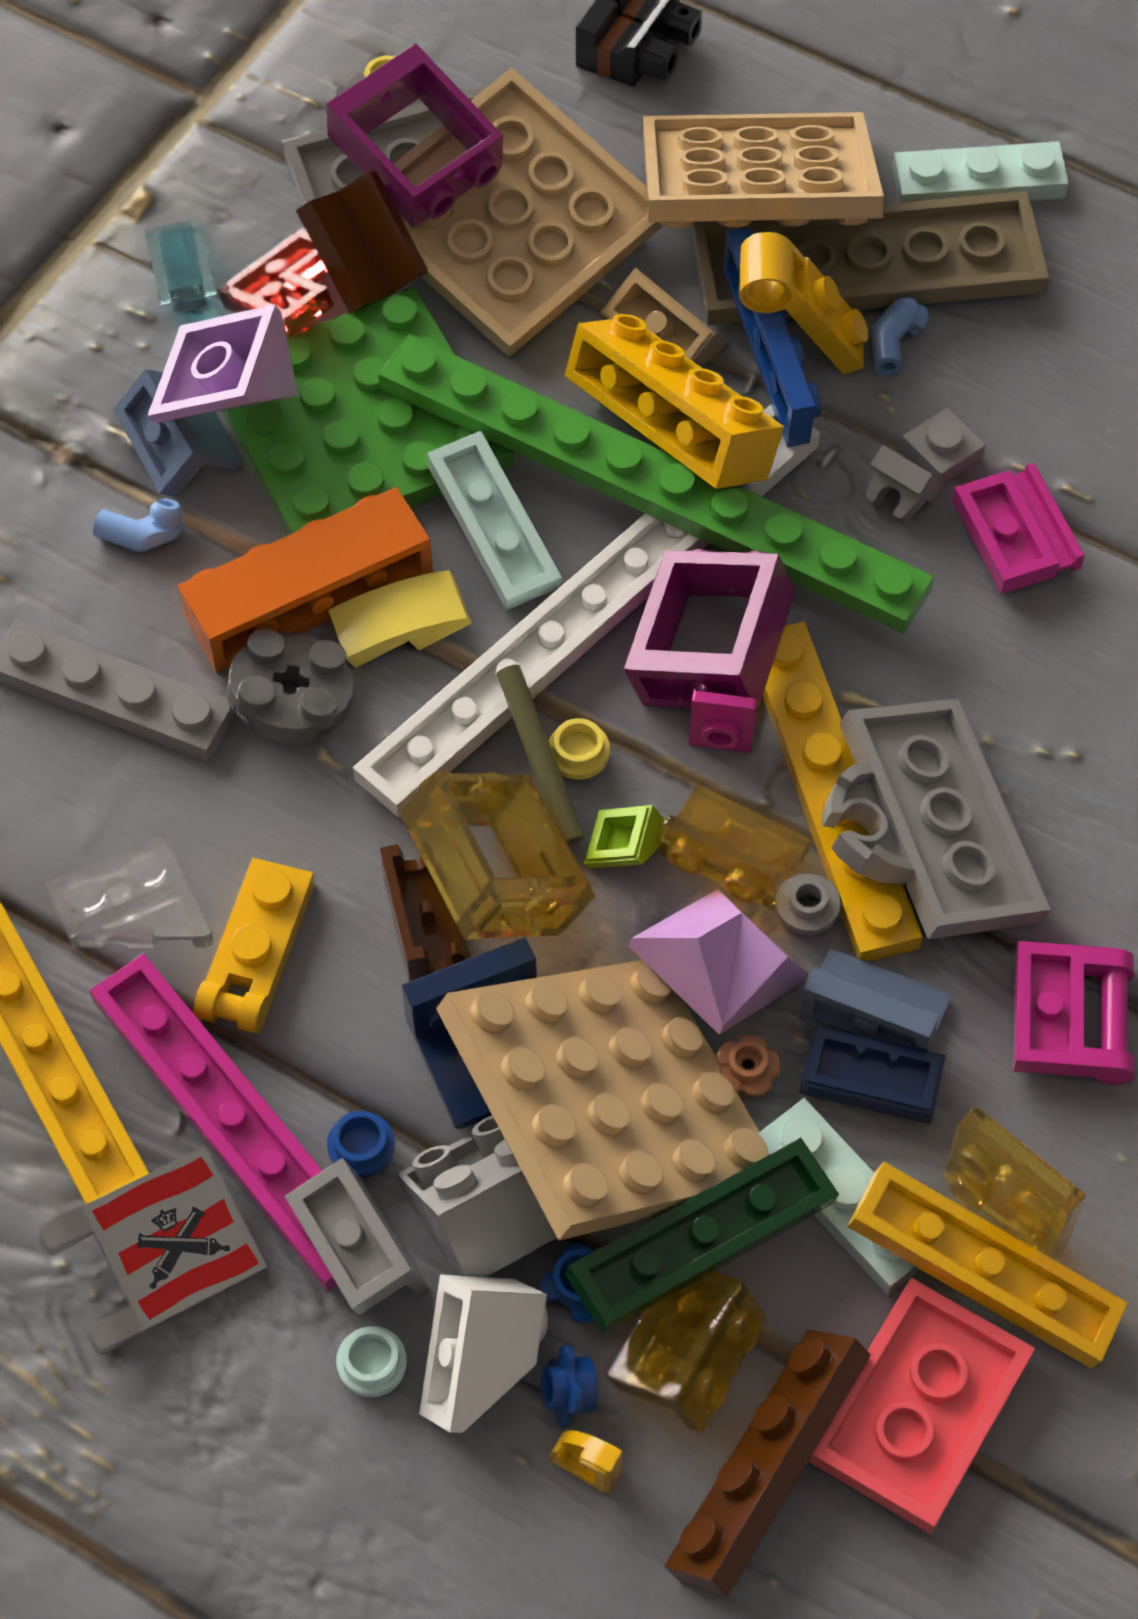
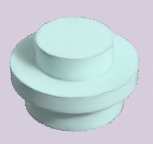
(371, 1361)

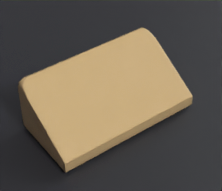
(664, 317)

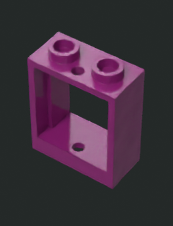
(387, 92)
(669, 676)

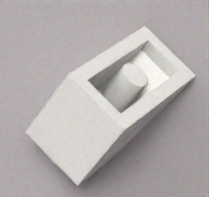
(479, 1346)

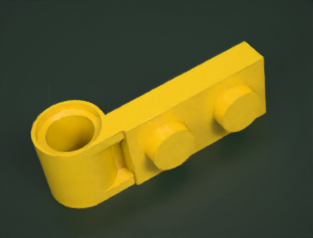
(781, 278)

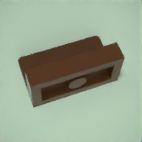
(362, 242)

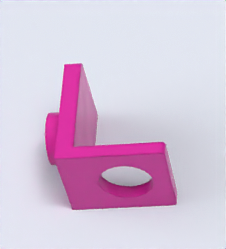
(722, 721)

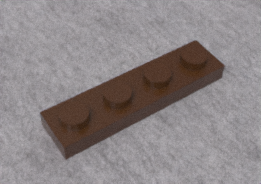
(767, 1462)

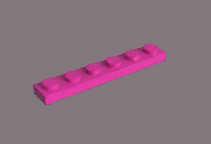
(213, 1097)

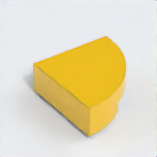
(588, 1459)

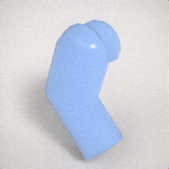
(141, 534)

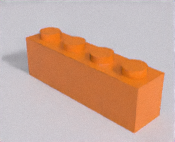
(305, 575)

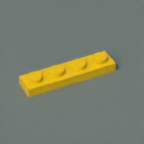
(988, 1265)

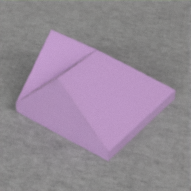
(226, 366)
(718, 961)

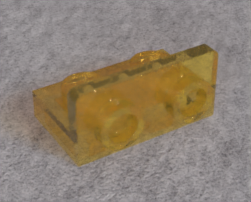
(732, 846)
(690, 1348)

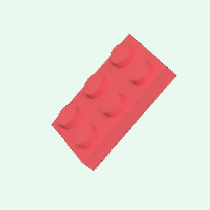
(922, 1405)

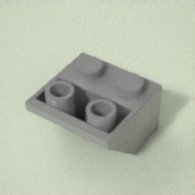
(476, 1202)

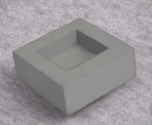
(943, 446)

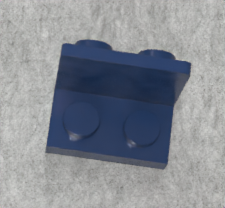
(421, 998)

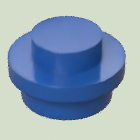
(362, 1141)

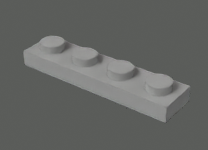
(114, 691)

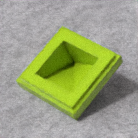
(624, 837)

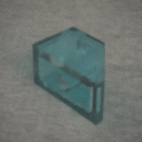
(181, 264)

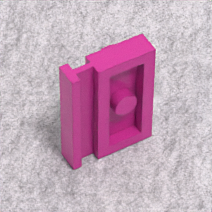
(1017, 528)

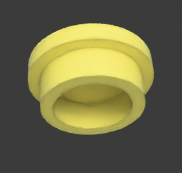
(580, 748)

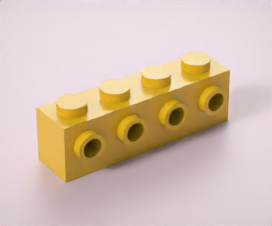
(674, 401)

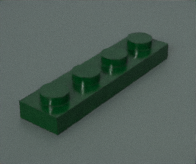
(701, 1235)

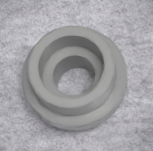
(807, 920)

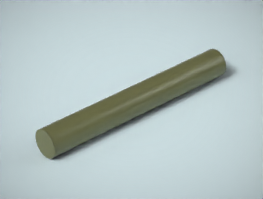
(539, 752)

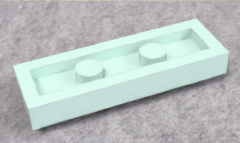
(981, 171)
(493, 520)
(850, 1178)

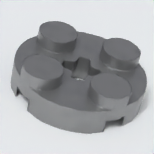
(297, 658)

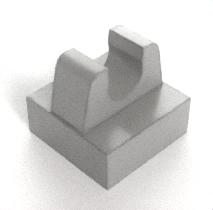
(901, 475)

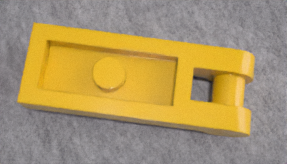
(255, 945)

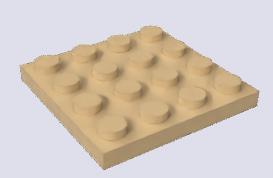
(760, 169)
(539, 229)
(602, 1093)

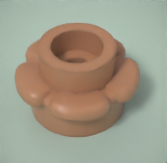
(751, 1082)

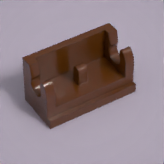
(420, 915)

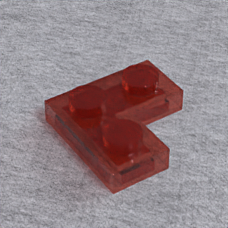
(283, 278)

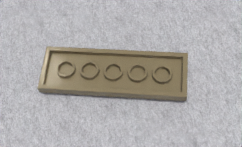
(915, 251)

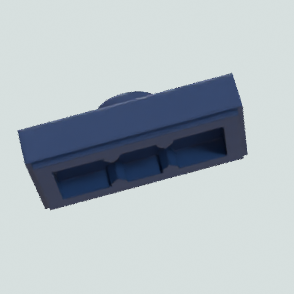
(872, 1074)

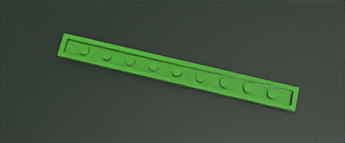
(655, 482)

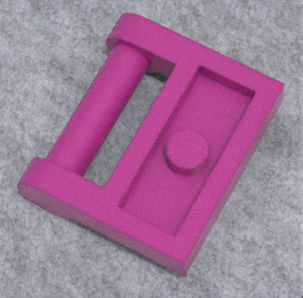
(1052, 1011)

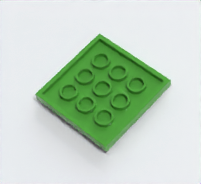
(342, 430)

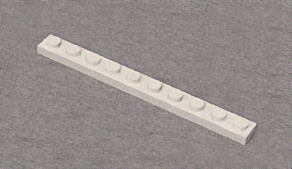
(542, 645)

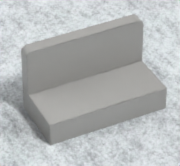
(354, 1237)

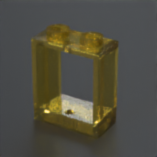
(549, 881)

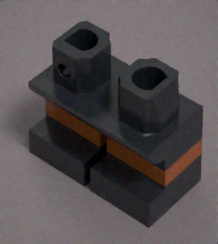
(631, 35)

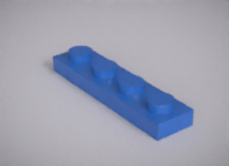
(776, 354)

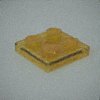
(1011, 1184)

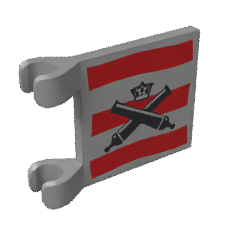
(167, 1242)

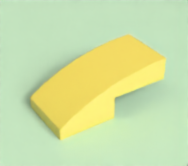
(408, 610)

